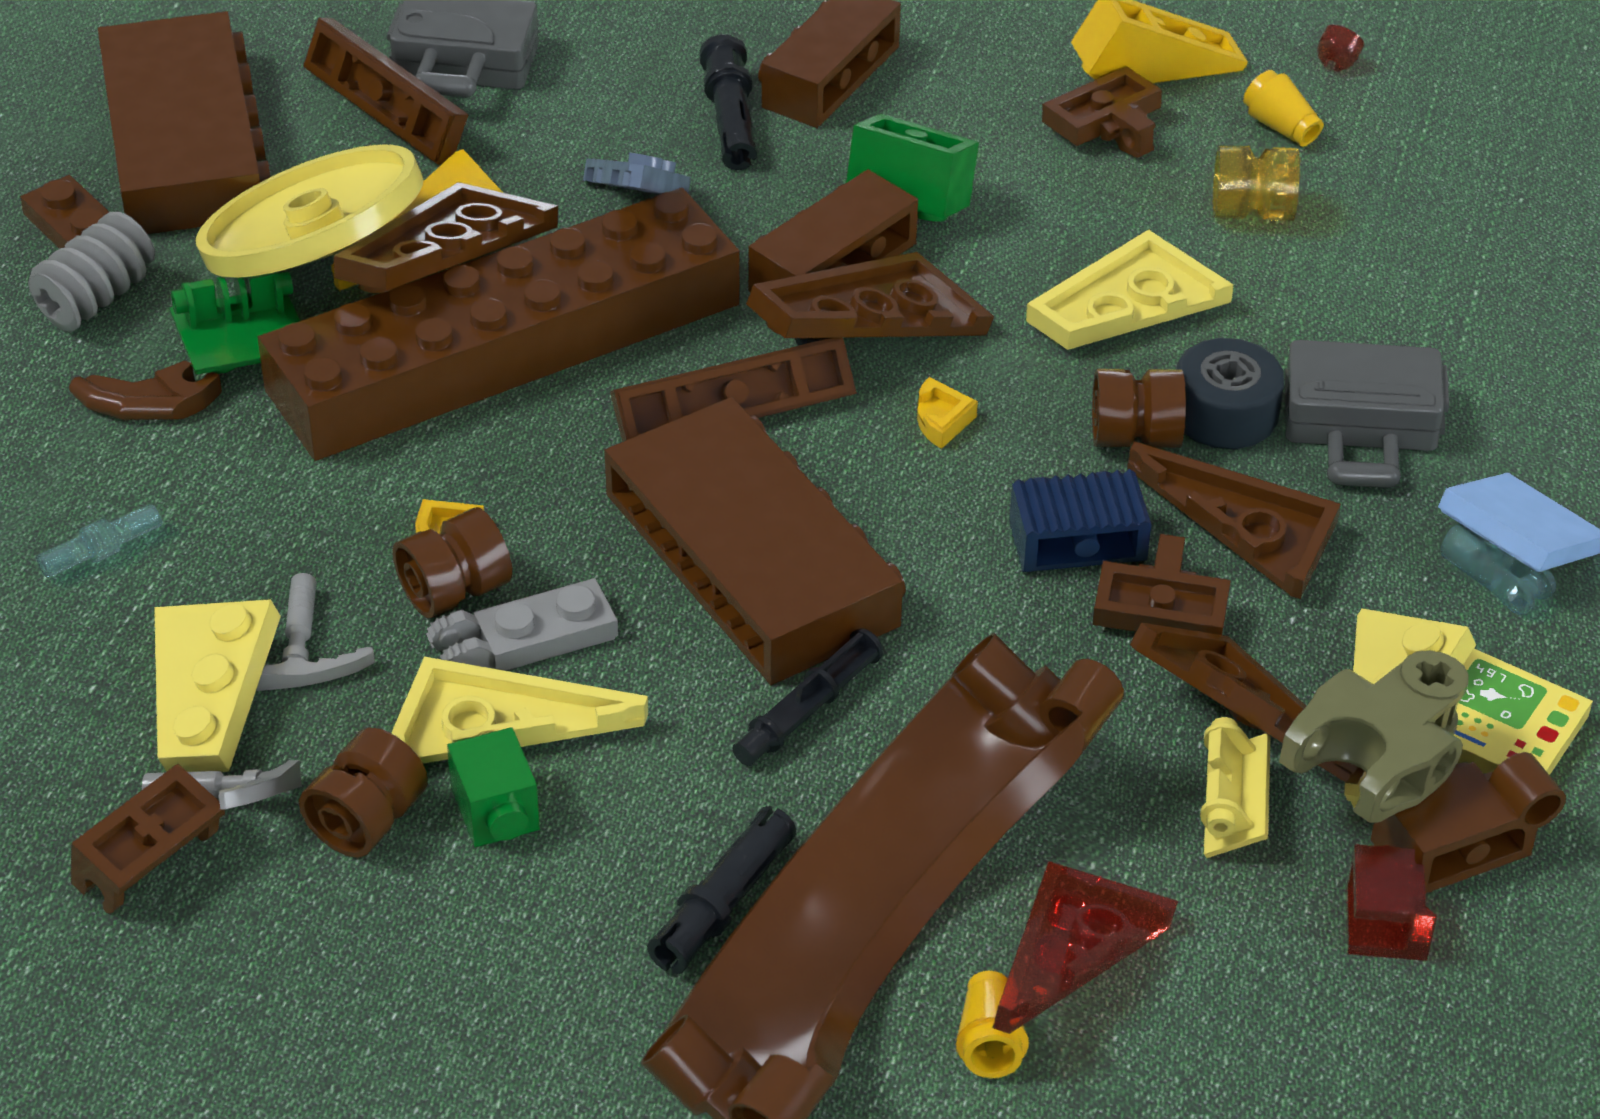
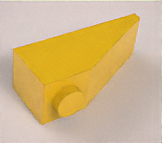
(1153, 43)

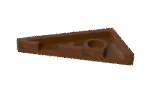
(1262, 522)

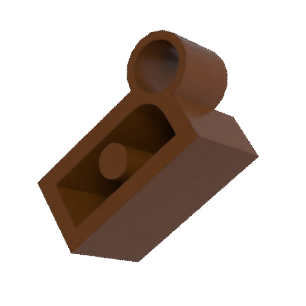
(1475, 820)

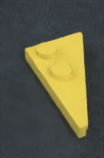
(467, 701)

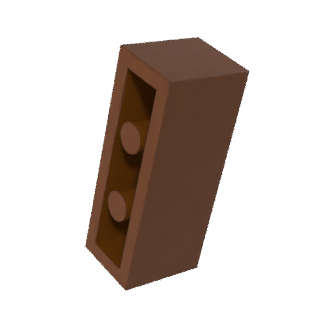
(829, 58)
(847, 227)

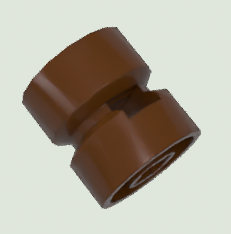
(1138, 408)
(460, 559)
(363, 792)

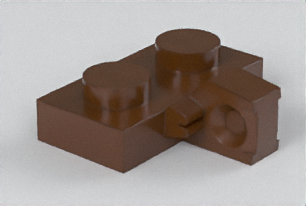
(1108, 108)
(1160, 594)

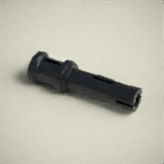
(728, 88)

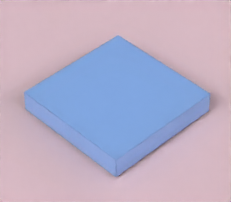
(1521, 521)

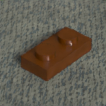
(62, 209)

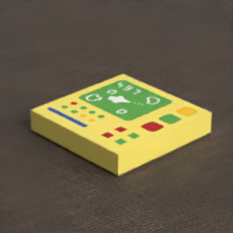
(1515, 714)

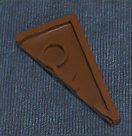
(1231, 678)

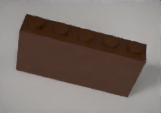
(181, 118)
(753, 538)

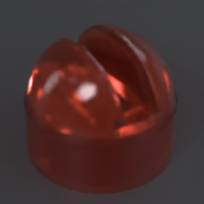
(1340, 46)

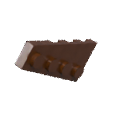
(442, 234)
(870, 299)

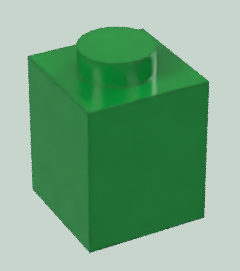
(493, 787)

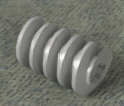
(91, 270)

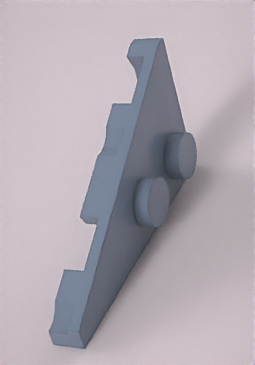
(639, 173)

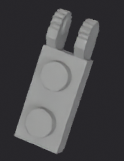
(527, 628)

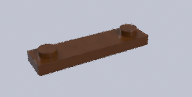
(385, 90)
(758, 383)

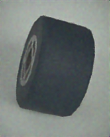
(1231, 392)

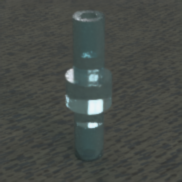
(99, 540)

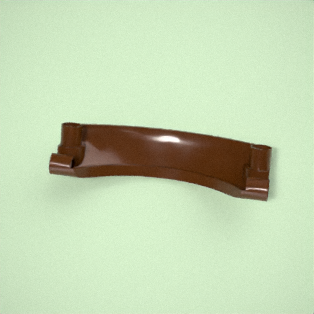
(803, 964)

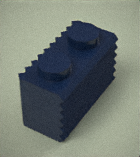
(1079, 520)

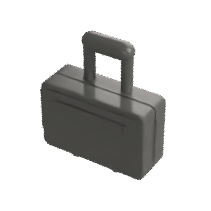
(465, 43)
(1365, 399)

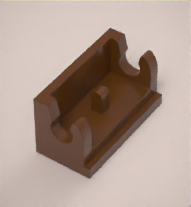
(143, 835)

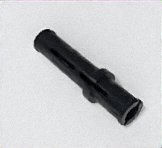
(707, 906)

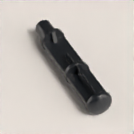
(819, 687)

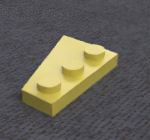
(1127, 291)
(208, 678)

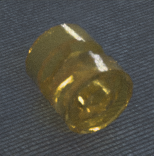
(1257, 183)

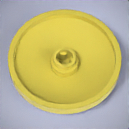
(309, 211)

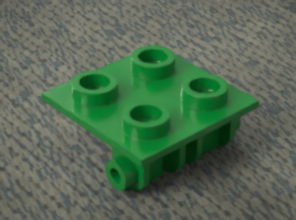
(225, 330)

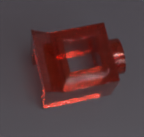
(1387, 904)

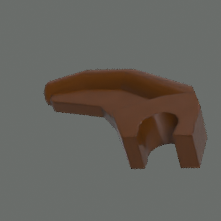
(165, 397)

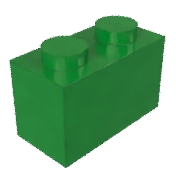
(918, 160)

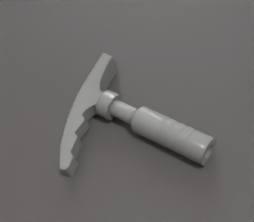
(295, 667)
(245, 788)

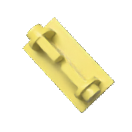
(1236, 788)

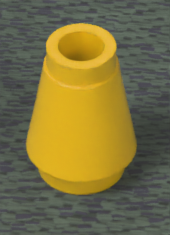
(1282, 107)
(979, 1039)

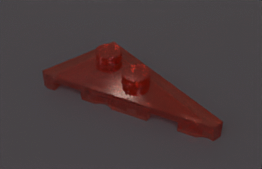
(1074, 935)

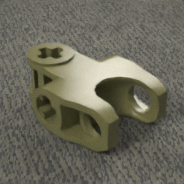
(1390, 729)

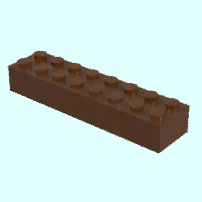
(498, 322)

